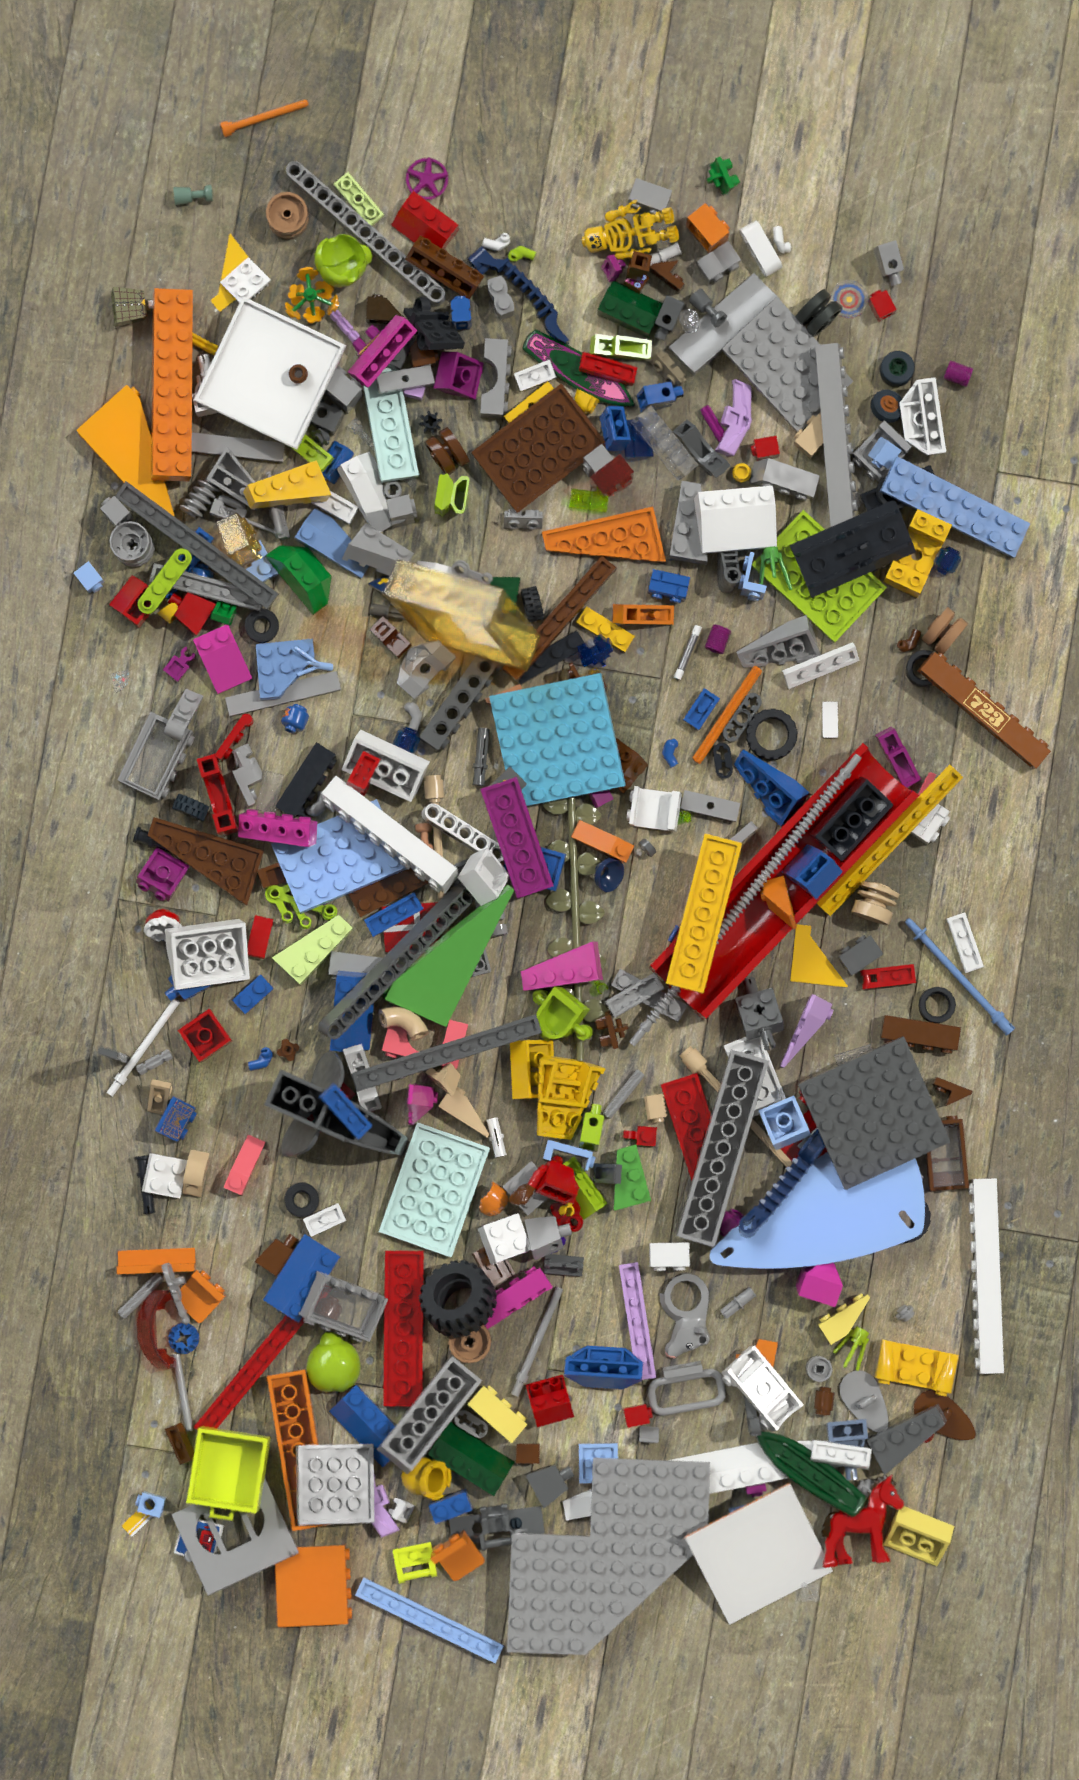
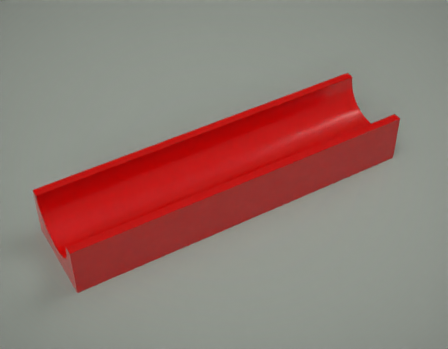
(760, 928)

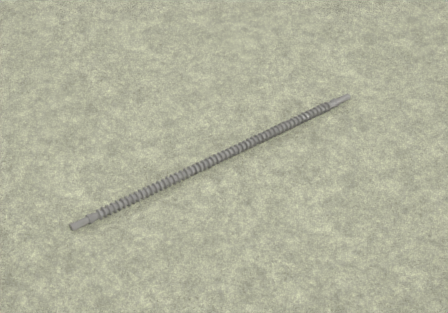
(843, 775)

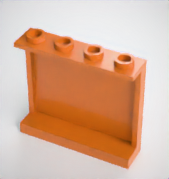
(314, 1587)

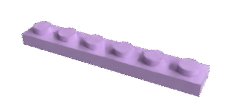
(637, 1317)

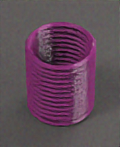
(958, 373)
(717, 639)

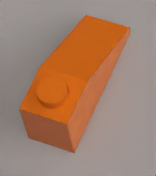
(643, 614)
(602, 841)
(778, 899)

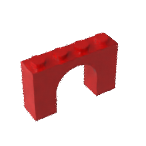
(218, 795)

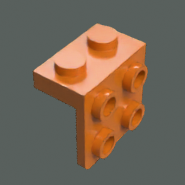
(201, 1296)
(458, 1555)

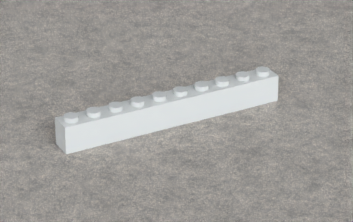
(987, 1276)

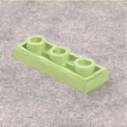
(366, 207)

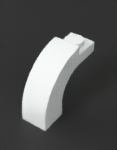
(358, 1061)

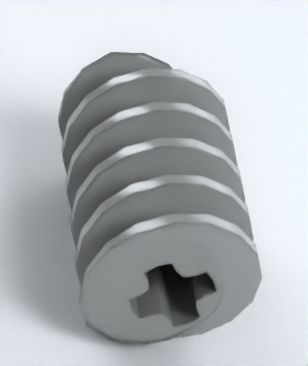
(199, 498)

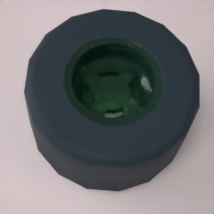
(902, 363)

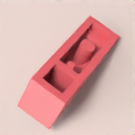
(244, 1165)

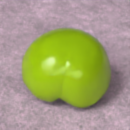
(341, 260)
(333, 1364)

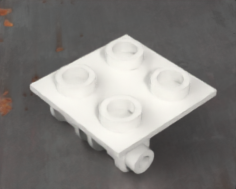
(245, 280)

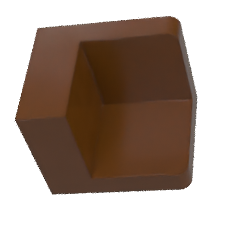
(271, 875)
(528, 1453)

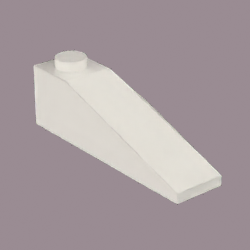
(364, 484)

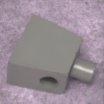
(889, 253)
(545, 1235)

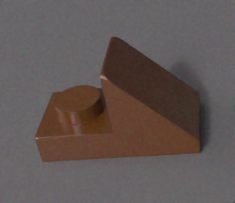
(663, 272)
(956, 1092)

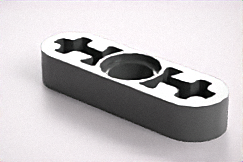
(754, 708)

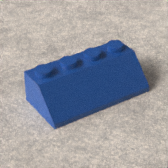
(361, 1029)
(297, 1276)
(364, 1420)

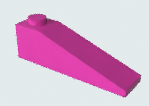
(420, 1102)

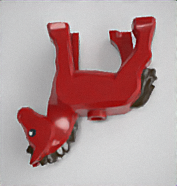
(868, 1520)

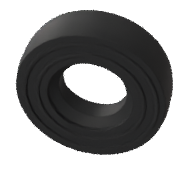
(269, 634)
(313, 1199)

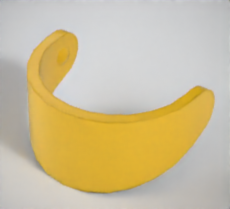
(168, 612)

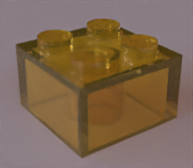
(239, 539)

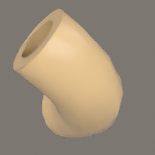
(405, 1019)

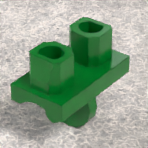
(720, 176)

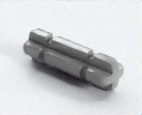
(154, 1062)

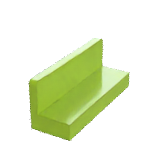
(588, 1195)

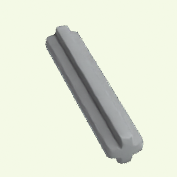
(623, 1094)
(140, 1295)

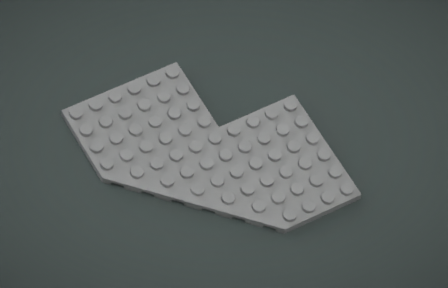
(580, 1587)

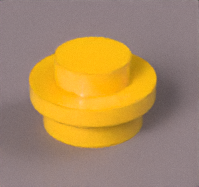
(741, 472)

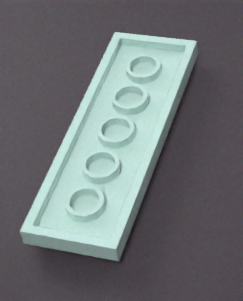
(390, 433)

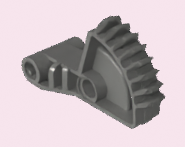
(728, 571)

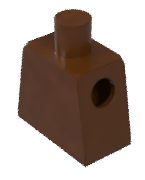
(277, 1254)

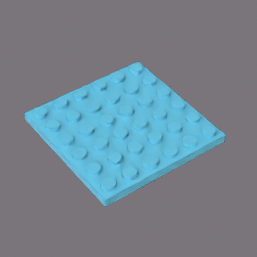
(559, 738)

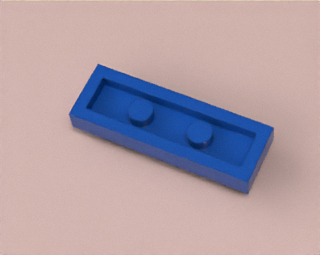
(393, 914)
(345, 1111)

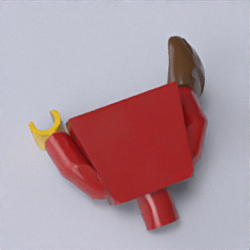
(552, 1181)

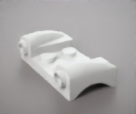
(762, 1388)

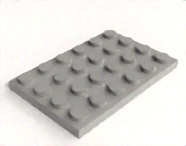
(780, 362)

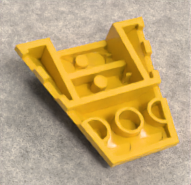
(564, 1094)

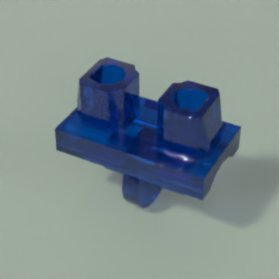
(597, 653)

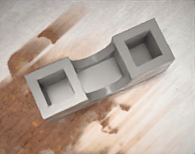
(401, 510)

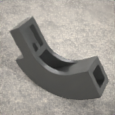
(700, 450)

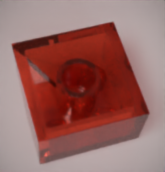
(612, 477)

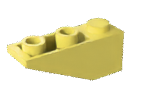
(840, 1323)

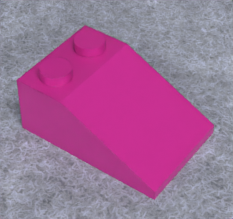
(222, 659)

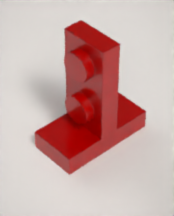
(363, 772)

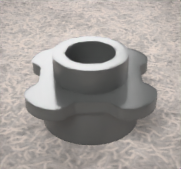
(320, 437)

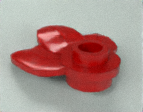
(563, 1219)

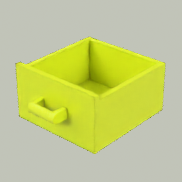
(228, 1470)

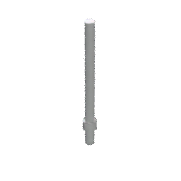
(522, 1376)

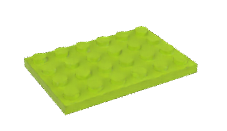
(832, 610)

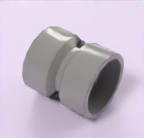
(818, 1368)

